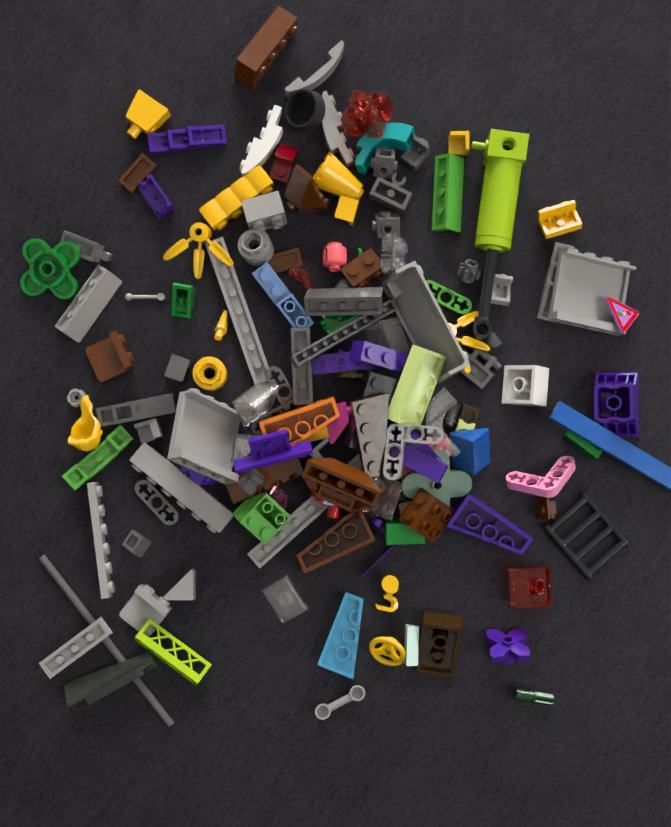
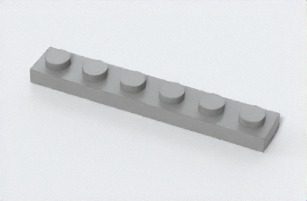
(101, 547)

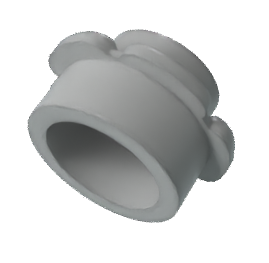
(71, 397)

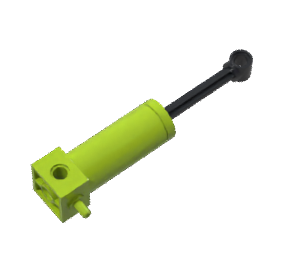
(497, 208)

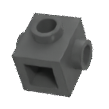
(384, 163)
(385, 223)

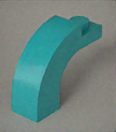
(395, 136)

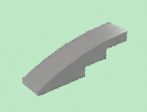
(546, 298)

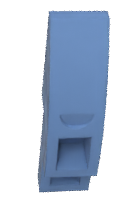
(281, 297)

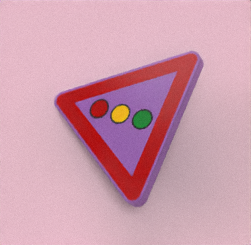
(621, 314)

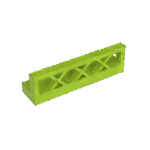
(167, 657)

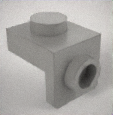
(501, 289)

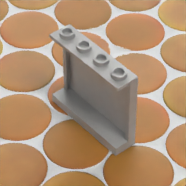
(581, 287)
(204, 436)

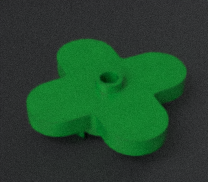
(40, 258)

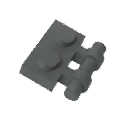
(480, 374)

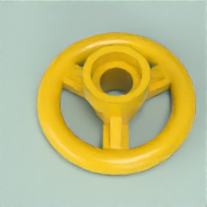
(388, 648)

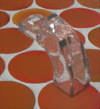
(436, 411)

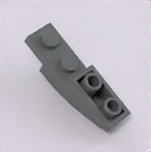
(136, 410)

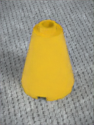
(337, 179)

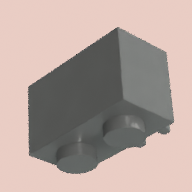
(391, 194)

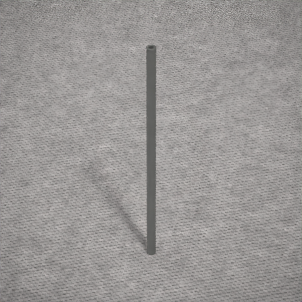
(107, 642)

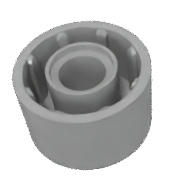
(257, 256)

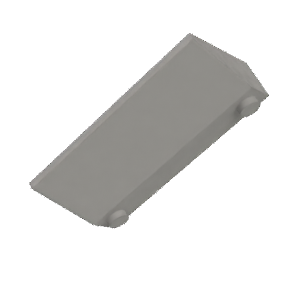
(423, 317)

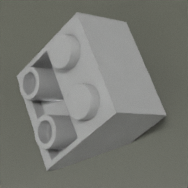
(265, 212)

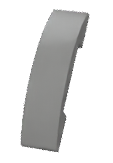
(321, 75)

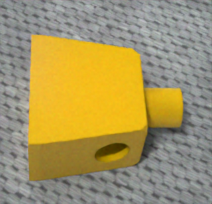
(145, 115)

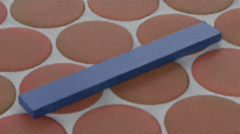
(612, 444)

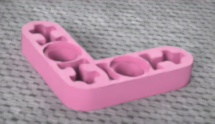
(543, 487)

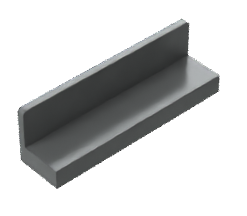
(343, 301)
(303, 374)

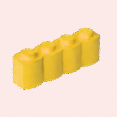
(229, 203)

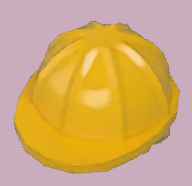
(86, 430)

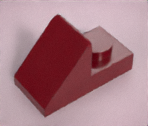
(283, 164)

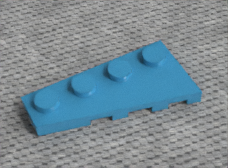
(342, 642)

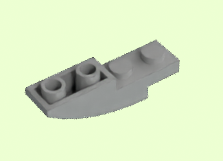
(331, 126)

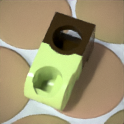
(467, 418)

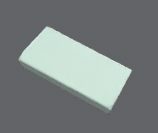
(411, 645)

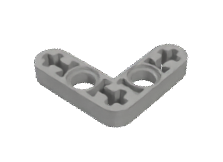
(405, 437)

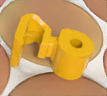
(390, 585)

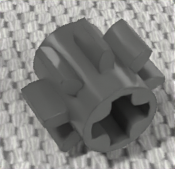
(469, 271)

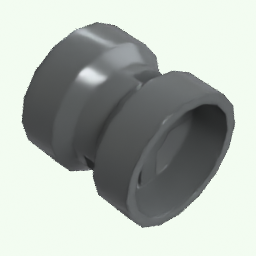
(251, 481)

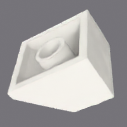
(525, 385)

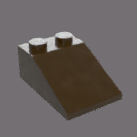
(439, 644)

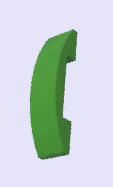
(98, 458)

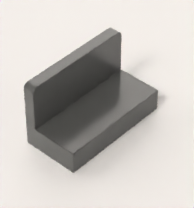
(316, 454)

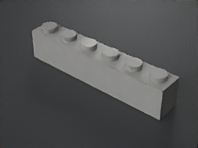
(181, 487)

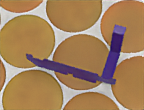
(380, 525)

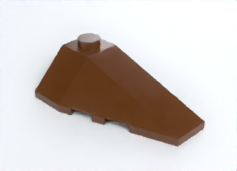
(303, 193)

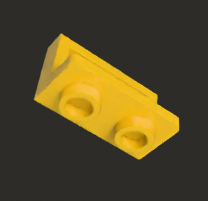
(559, 219)

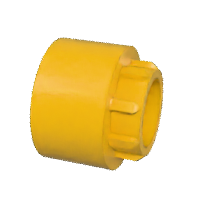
(210, 363)

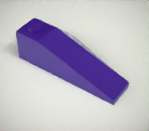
(419, 457)

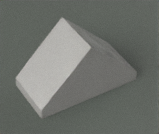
(184, 589)

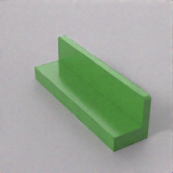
(447, 193)

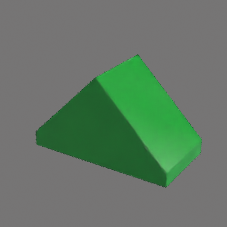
(182, 300)

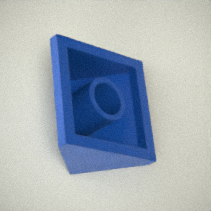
(474, 449)

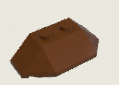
(341, 484)

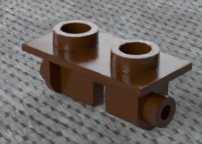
(545, 508)

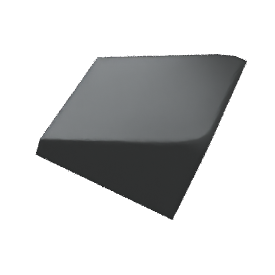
(136, 543)

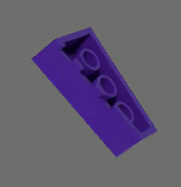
(483, 522)

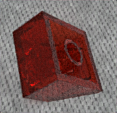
(530, 587)

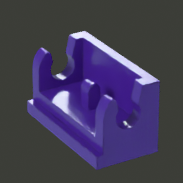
(155, 197)

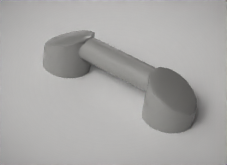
(324, 710)

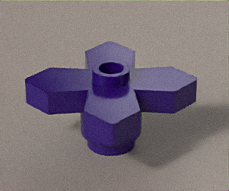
(507, 647)

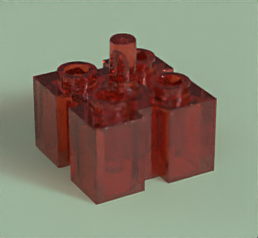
(367, 114)

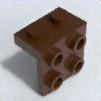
(110, 357)
(427, 515)

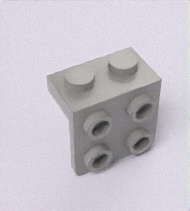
(143, 606)

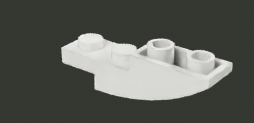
(261, 150)

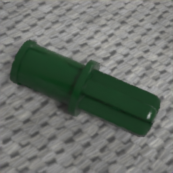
(534, 697)

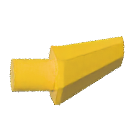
(221, 327)

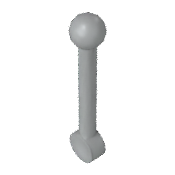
(160, 296)

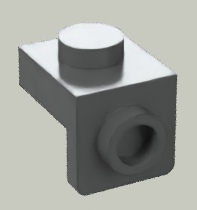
(417, 153)

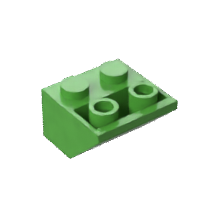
(261, 516)

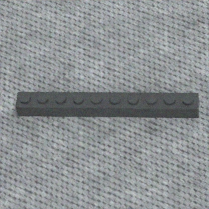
(340, 335)

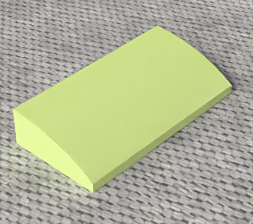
(416, 386)

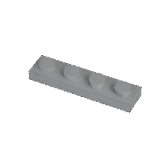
(75, 647)

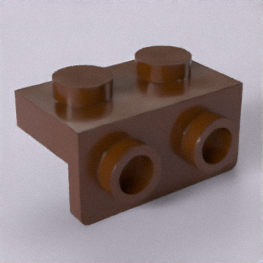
(362, 269)

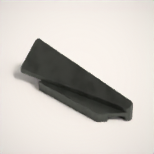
(107, 680)

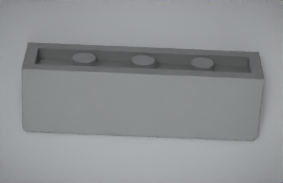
(88, 303)

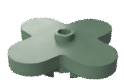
(453, 484)

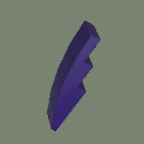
(186, 139)

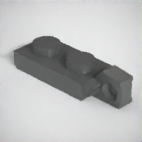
(89, 249)

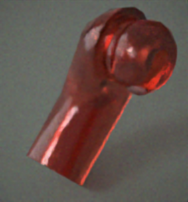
(301, 275)

